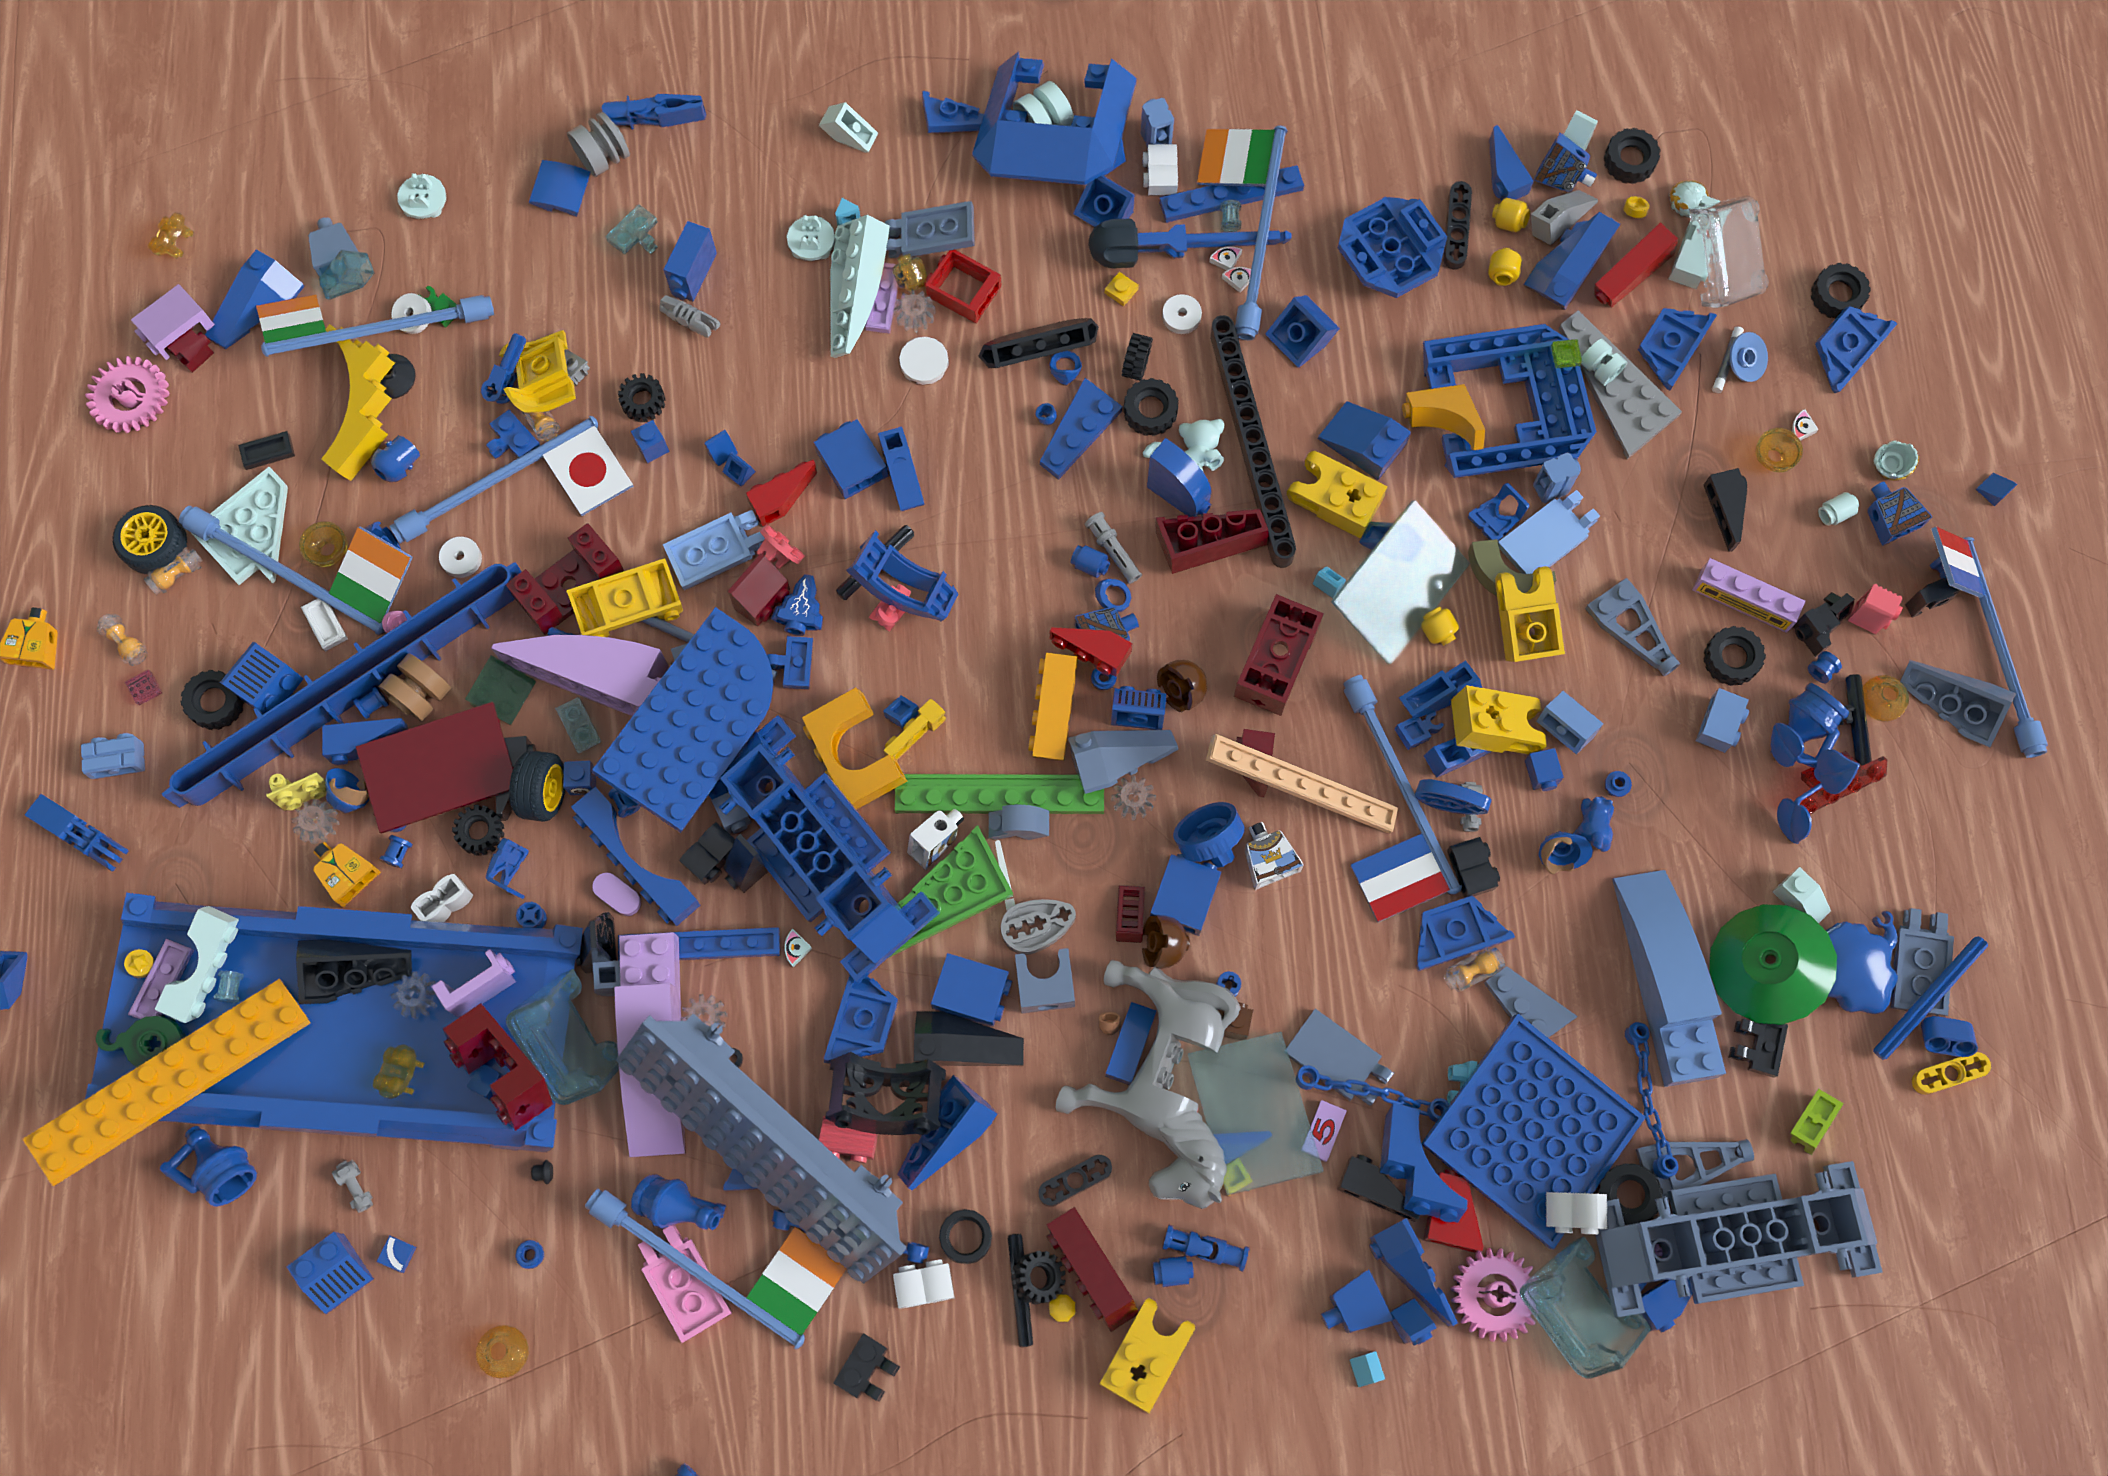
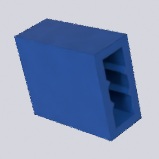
(690, 261)
(850, 458)
(1186, 892)
(971, 990)

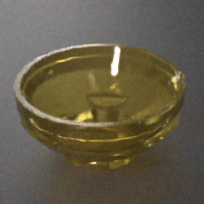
(1785, 443)
(316, 537)
(1877, 705)
(516, 1353)

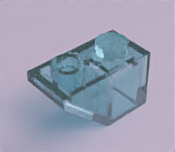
(346, 274)

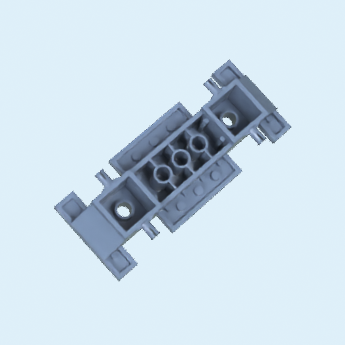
(1738, 1238)

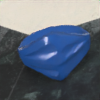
(1065, 376)
(1102, 598)

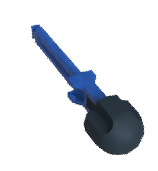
(1117, 242)

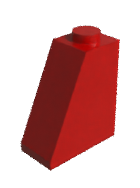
(1461, 1235)

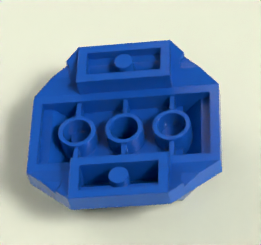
(1395, 225)

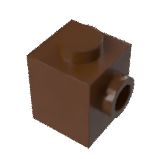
(1240, 1026)

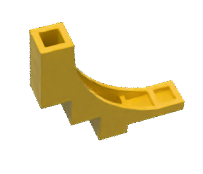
(360, 430)

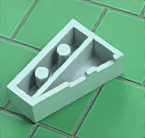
(1690, 261)

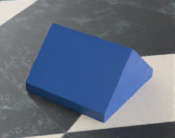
(1104, 201)

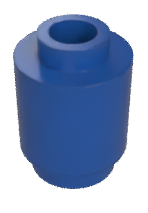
(1090, 561)
(1173, 1271)

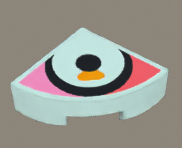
(795, 947)

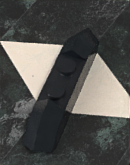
(1039, 342)

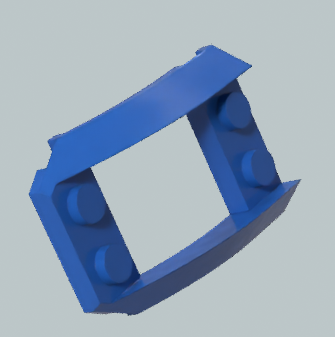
(876, 556)

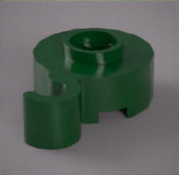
(137, 1038)

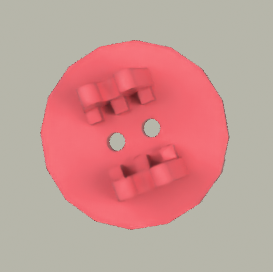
(777, 547)

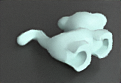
(1201, 440)

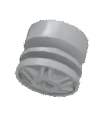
(602, 142)

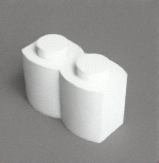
(1162, 169)
(447, 896)
(1576, 1211)
(923, 1285)

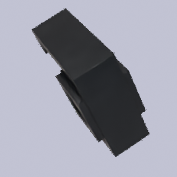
(1931, 596)

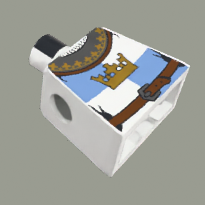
(934, 837)
(1270, 857)

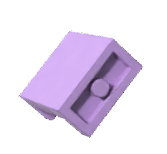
(169, 319)
(477, 989)

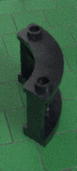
(898, 1121)

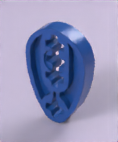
(1452, 797)

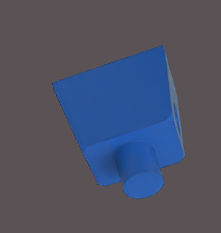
(1357, 1305)

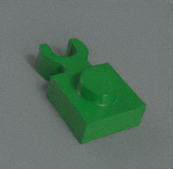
(439, 303)

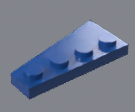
(1081, 425)

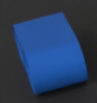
(1949, 1036)

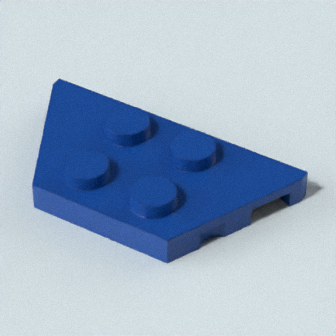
(1673, 342)
(1850, 343)
(1457, 931)
(862, 1020)

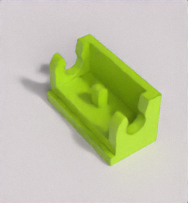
(1815, 1121)

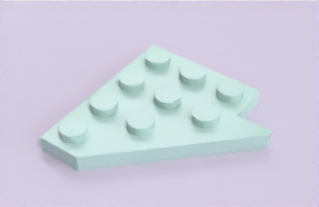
(255, 518)

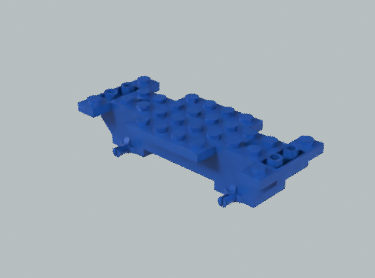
(820, 851)

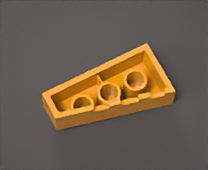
(1054, 706)

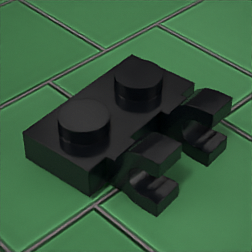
(1767, 1046)
(860, 1367)

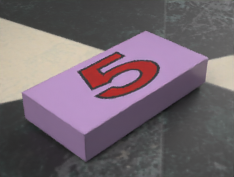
(1326, 1127)

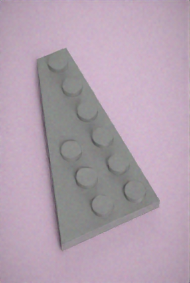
(1629, 401)

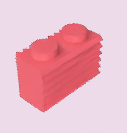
(1876, 609)
(848, 1142)

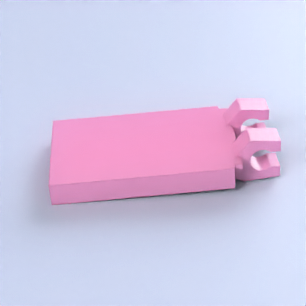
(684, 1298)

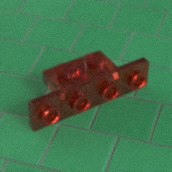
(1866, 775)

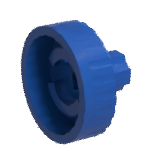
(1210, 833)

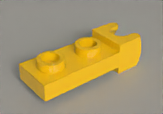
(929, 717)

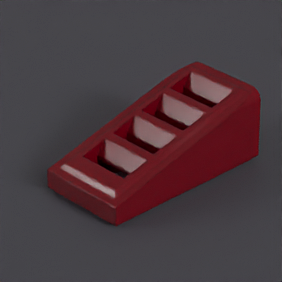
(1130, 930)

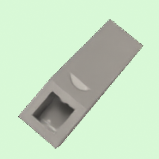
(1560, 214)

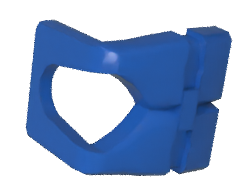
(1488, 516)
(506, 860)

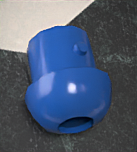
(394, 459)

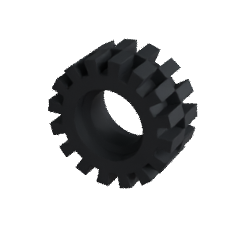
(1137, 356)
(644, 410)
(470, 817)
(1024, 1283)

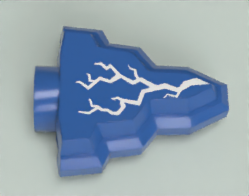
(800, 609)

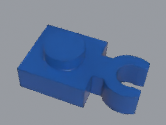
(1415, 731)

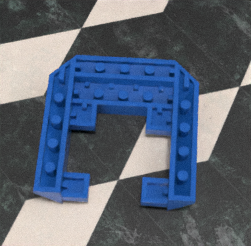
(1047, 152)
(1555, 395)

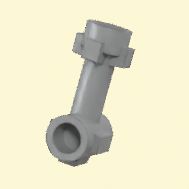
(1471, 822)
(346, 1174)

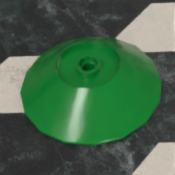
(1780, 990)

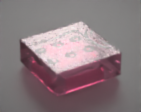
(143, 687)

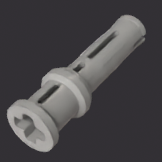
(1106, 537)

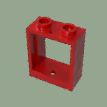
(982, 299)

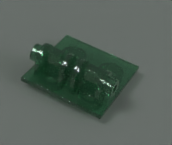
(503, 687)

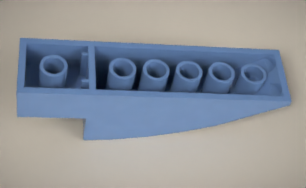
(1671, 978)

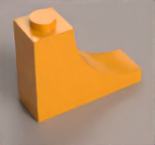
(1446, 409)

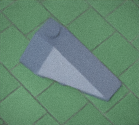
(1965, 702)
(1108, 755)

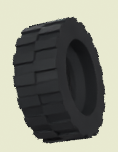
(1632, 138)
(1844, 273)
(1153, 388)
(1742, 638)
(191, 701)
(1643, 1176)

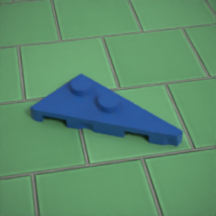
(950, 115)

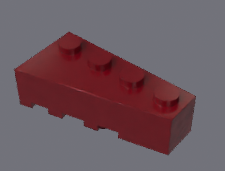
(1209, 537)

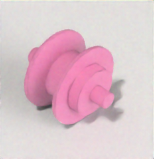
(393, 620)

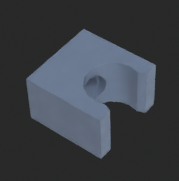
(1047, 993)

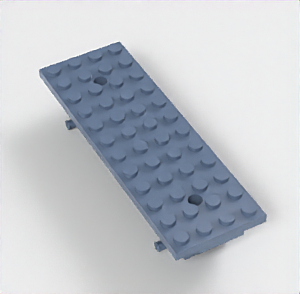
(836, 1207)

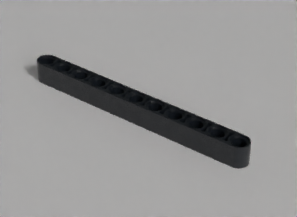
(1252, 429)

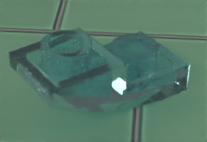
(578, 725)

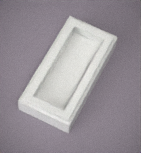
(324, 624)

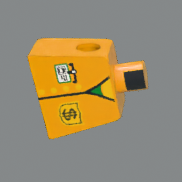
(30, 642)
(343, 872)

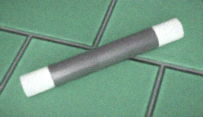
(1725, 365)

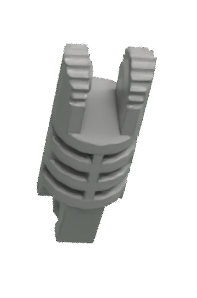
(688, 316)

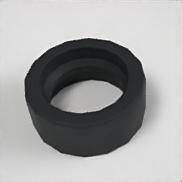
(946, 1227)

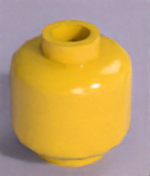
(1511, 215)
(1504, 266)
(1440, 626)

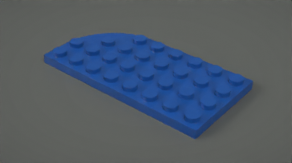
(692, 722)

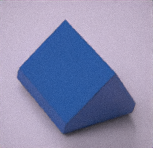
(738, 469)

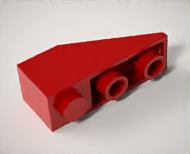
(777, 496)
(1099, 647)

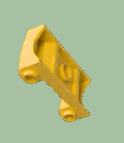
(625, 599)

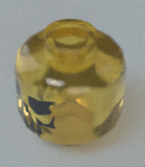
(909, 273)

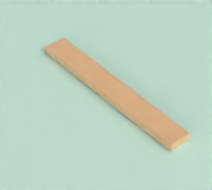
(1301, 783)

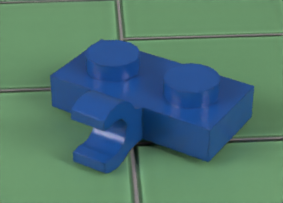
(511, 436)
(795, 662)

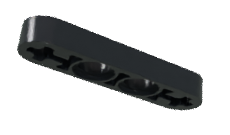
(1458, 225)

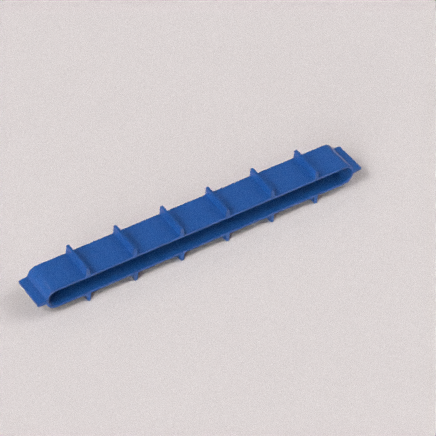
(215, 757)

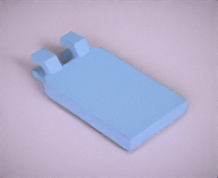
(1548, 535)
(713, 548)

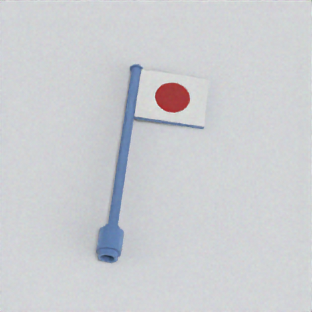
(576, 458)

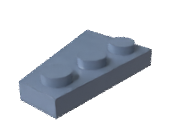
(1523, 998)

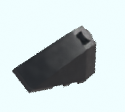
(597, 942)
(341, 967)
(961, 1042)

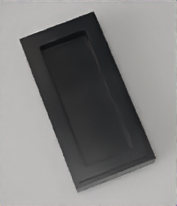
(266, 450)

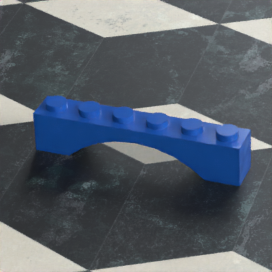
(669, 894)

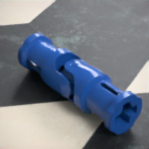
(1203, 1247)

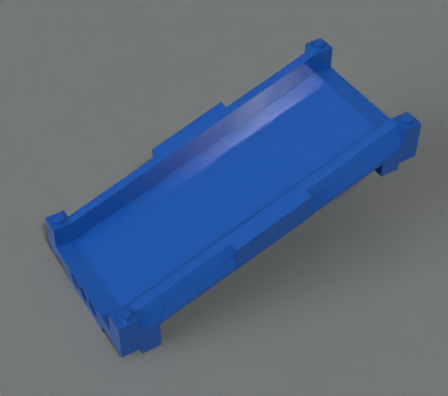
(327, 1069)

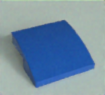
(559, 187)

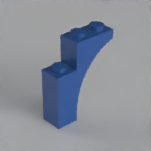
(1406, 1159)

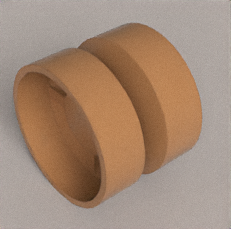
(410, 693)

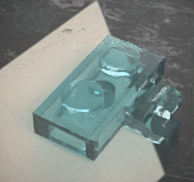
(633, 230)

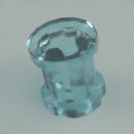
(1230, 214)
(228, 986)

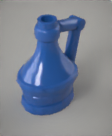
(1816, 716)
(220, 1171)
(670, 1203)

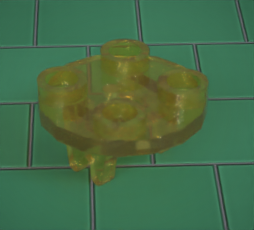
(168, 234)
(396, 1071)

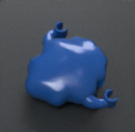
(1863, 965)

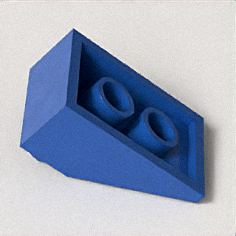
(1365, 438)

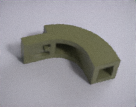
(1487, 563)

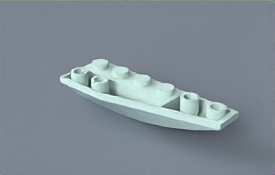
(855, 279)

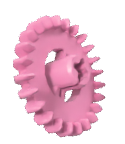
(118, 385)
(1469, 1292)

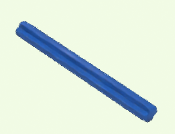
(1930, 998)

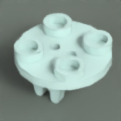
(422, 206)
(811, 248)

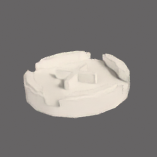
(924, 360)

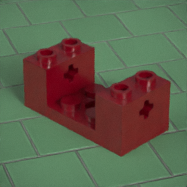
(544, 596)
(1271, 677)
(479, 1038)

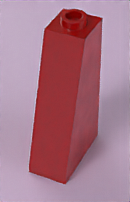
(1636, 265)

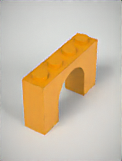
(827, 727)

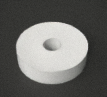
(407, 304)
(1184, 304)
(465, 566)

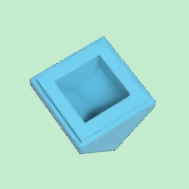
(846, 212)
(1329, 581)
(1367, 1369)

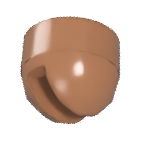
(1109, 1022)

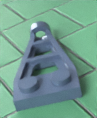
(1617, 601)
(1726, 1151)

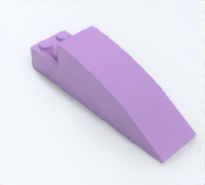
(591, 666)
(647, 989)

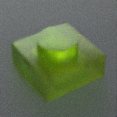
(1566, 353)

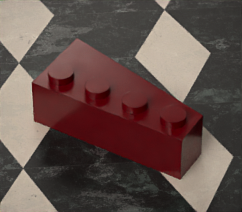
(1094, 1271)

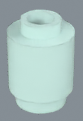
(1838, 509)

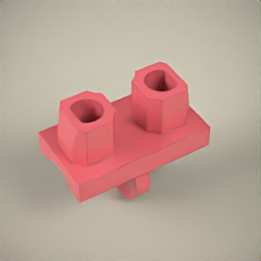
(887, 614)

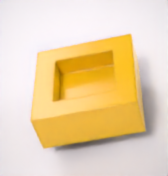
(1121, 289)

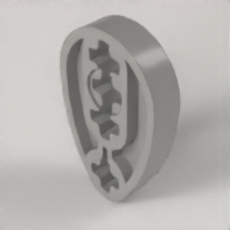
(1038, 939)

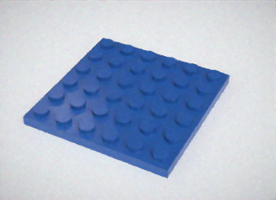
(1532, 1127)

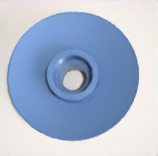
(1748, 357)

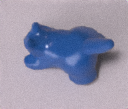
(1597, 822)

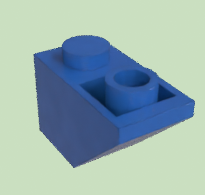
(1412, 1323)

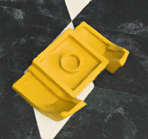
(542, 375)

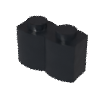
(708, 854)
(1473, 867)

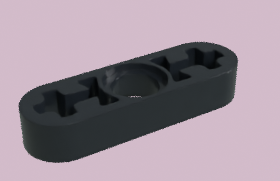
(1097, 1178)

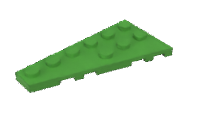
(960, 886)

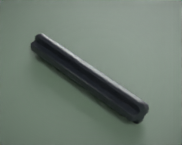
(898, 540)
(1859, 724)
(1022, 1309)

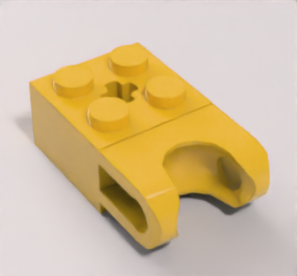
(1334, 491)
(1528, 610)
(1496, 721)
(1152, 1352)

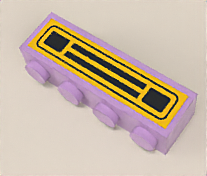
(1748, 595)

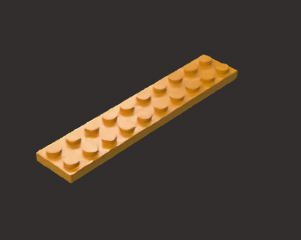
(165, 1082)

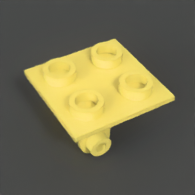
(291, 795)

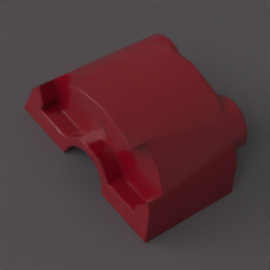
(191, 349)

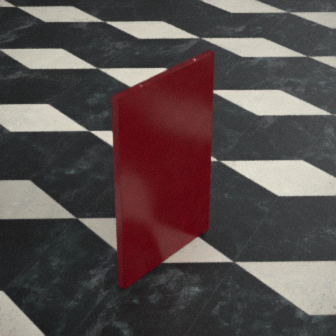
(436, 767)

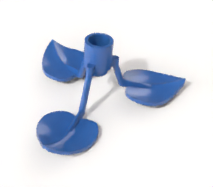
(1832, 771)

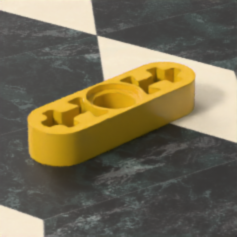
(1943, 1082)

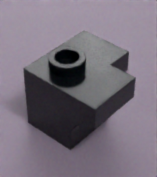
(1816, 627)

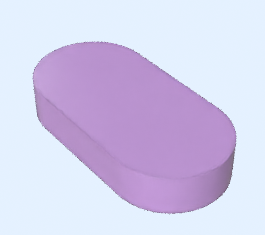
(616, 894)

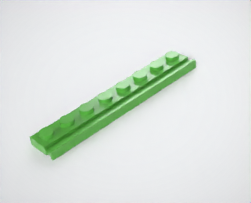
(991, 791)

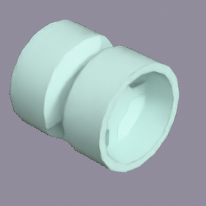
(1597, 355)

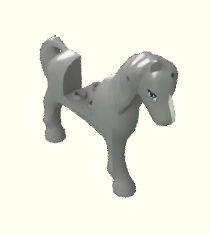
(1191, 1015)

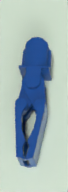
(659, 110)
(68, 827)

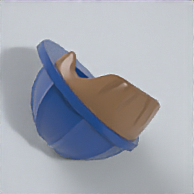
(345, 790)
(1564, 852)

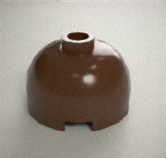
(1183, 683)
(1165, 942)

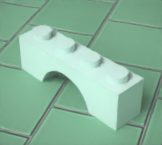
(211, 934)

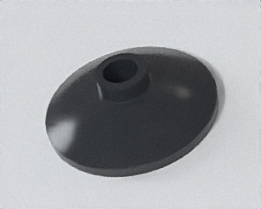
(401, 378)

